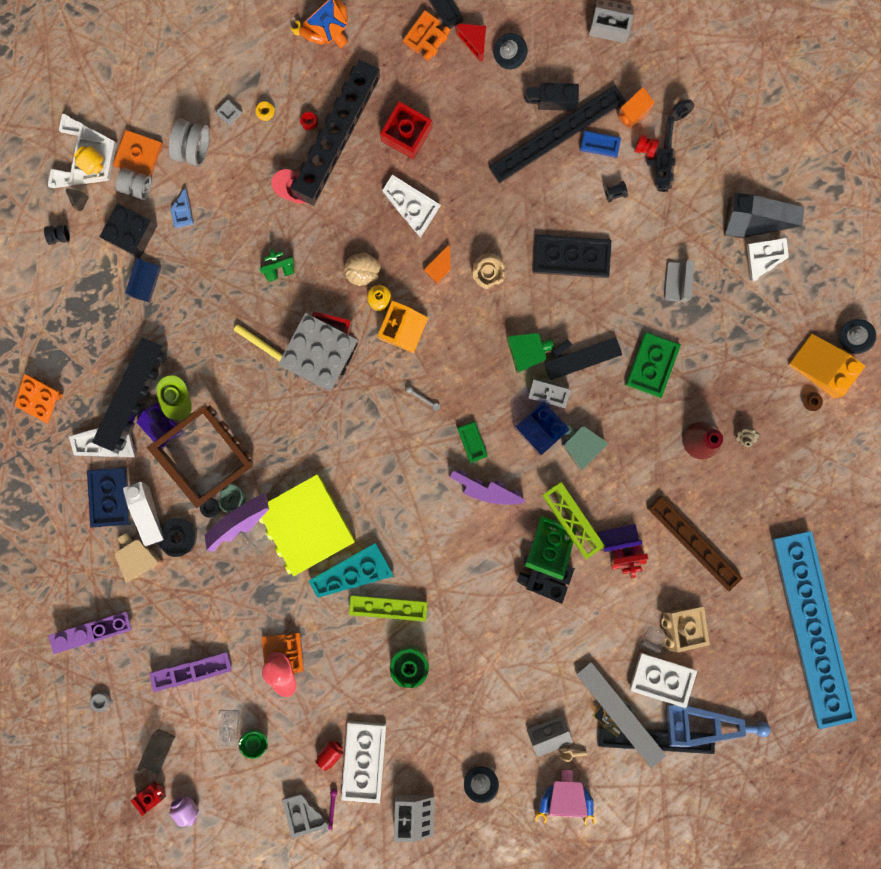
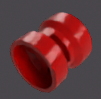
(646, 145)

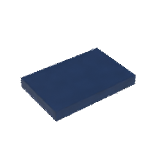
(107, 497)

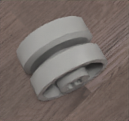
(189, 142)

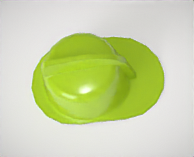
(174, 398)

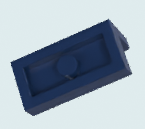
(143, 280)

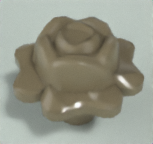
(747, 437)

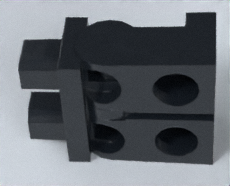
(542, 585)

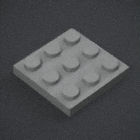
(317, 352)

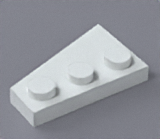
(411, 204)
(83, 446)

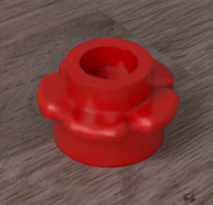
(309, 116)

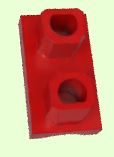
(637, 558)

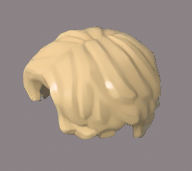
(361, 269)
(488, 270)

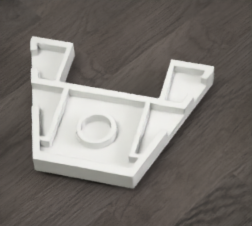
(87, 138)

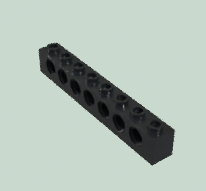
(310, 192)

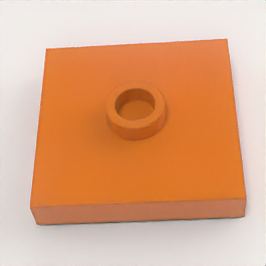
(137, 153)

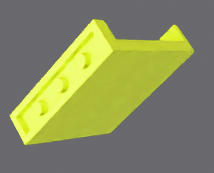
(306, 525)

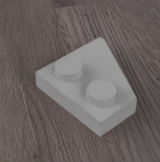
(302, 815)

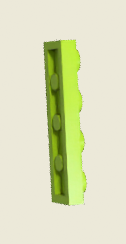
(388, 608)

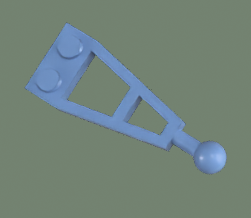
(679, 727)

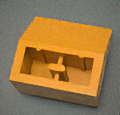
(402, 327)

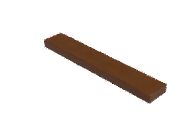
(694, 543)

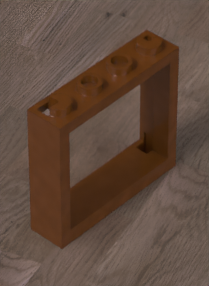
(176, 474)

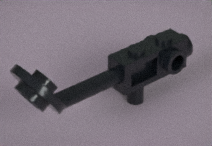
(666, 157)

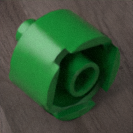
(407, 677)

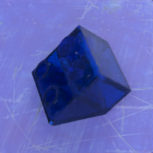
(541, 428)

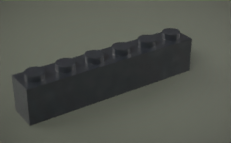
(130, 395)

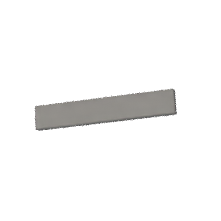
(621, 715)

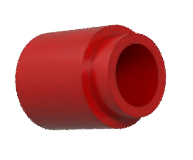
(329, 755)

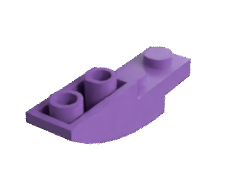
(493, 493)
(89, 632)

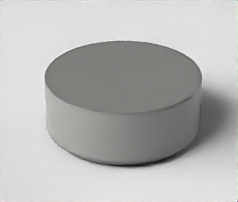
(100, 701)

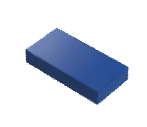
(600, 144)

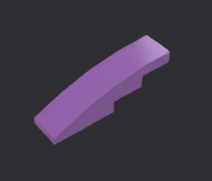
(238, 520)
(190, 671)

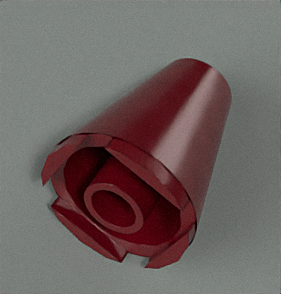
(702, 440)

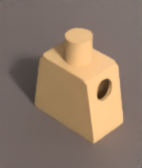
(135, 557)

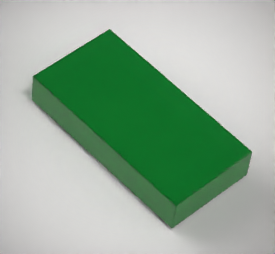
(472, 442)

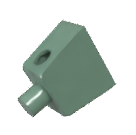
(583, 445)

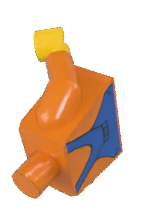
(325, 24)

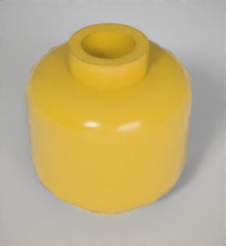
(89, 160)
(376, 292)

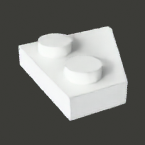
(765, 255)

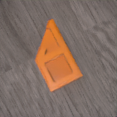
(439, 266)

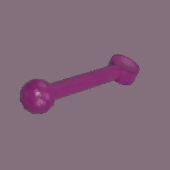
(333, 792)

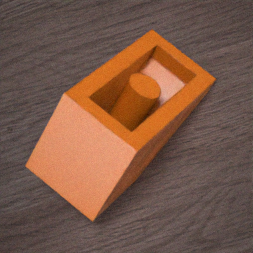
(636, 108)

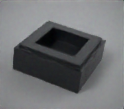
(561, 348)

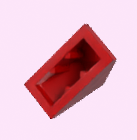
(473, 37)

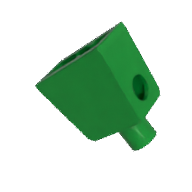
(528, 350)

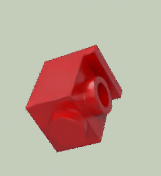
(142, 802)

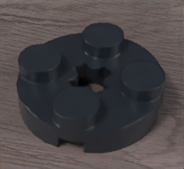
(185, 545)

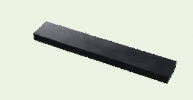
(661, 737)

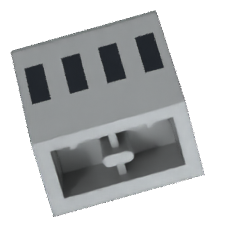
(611, 20)
(413, 817)

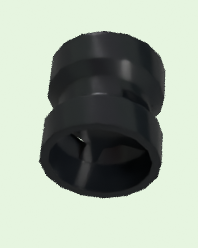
(57, 234)

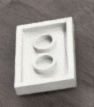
(663, 680)

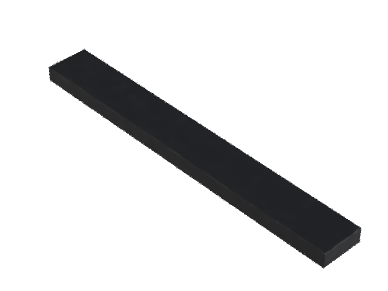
(557, 134)

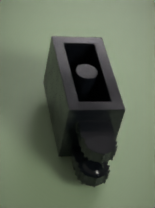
(554, 96)

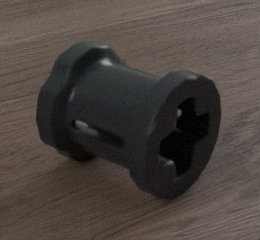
(616, 191)

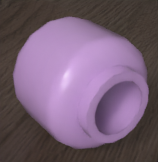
(184, 811)

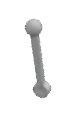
(409, 389)

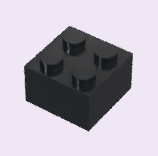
(128, 231)

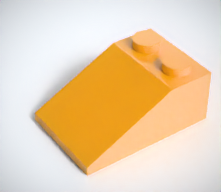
(827, 366)

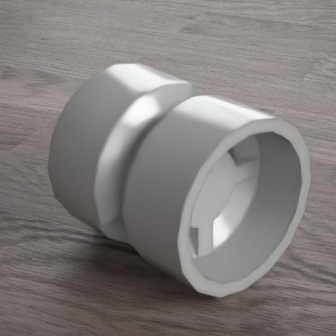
(130, 182)

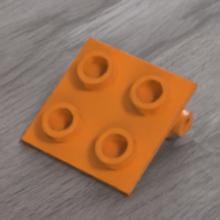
(37, 398)
(287, 644)

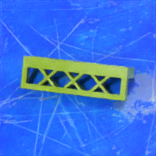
(576, 517)

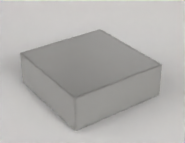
(228, 112)

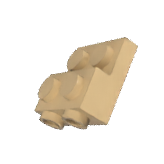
(685, 629)

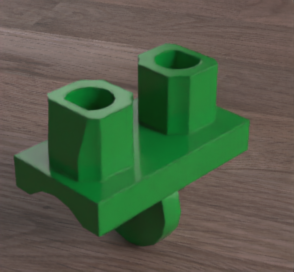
(269, 269)

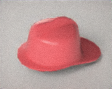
(282, 184)
(279, 674)

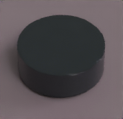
(210, 508)

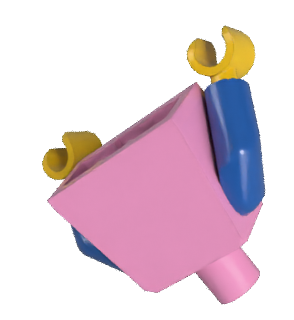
(566, 800)

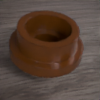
(807, 401)

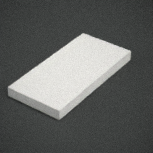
(363, 761)

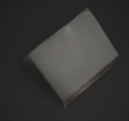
(77, 198)

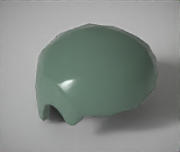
(232, 498)

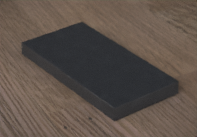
(572, 256)

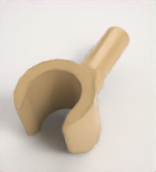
(570, 754)

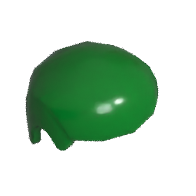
(253, 743)

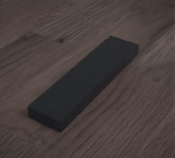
(583, 359)

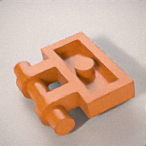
(422, 31)

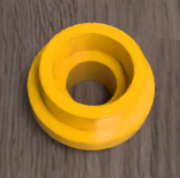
(262, 106)

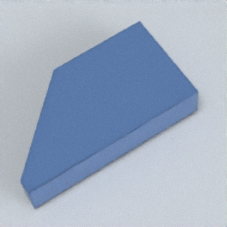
(181, 211)

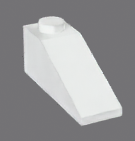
(143, 512)

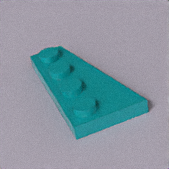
(357, 570)

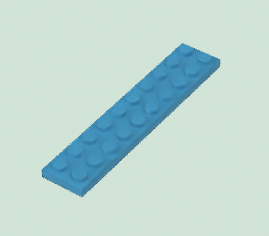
(814, 630)

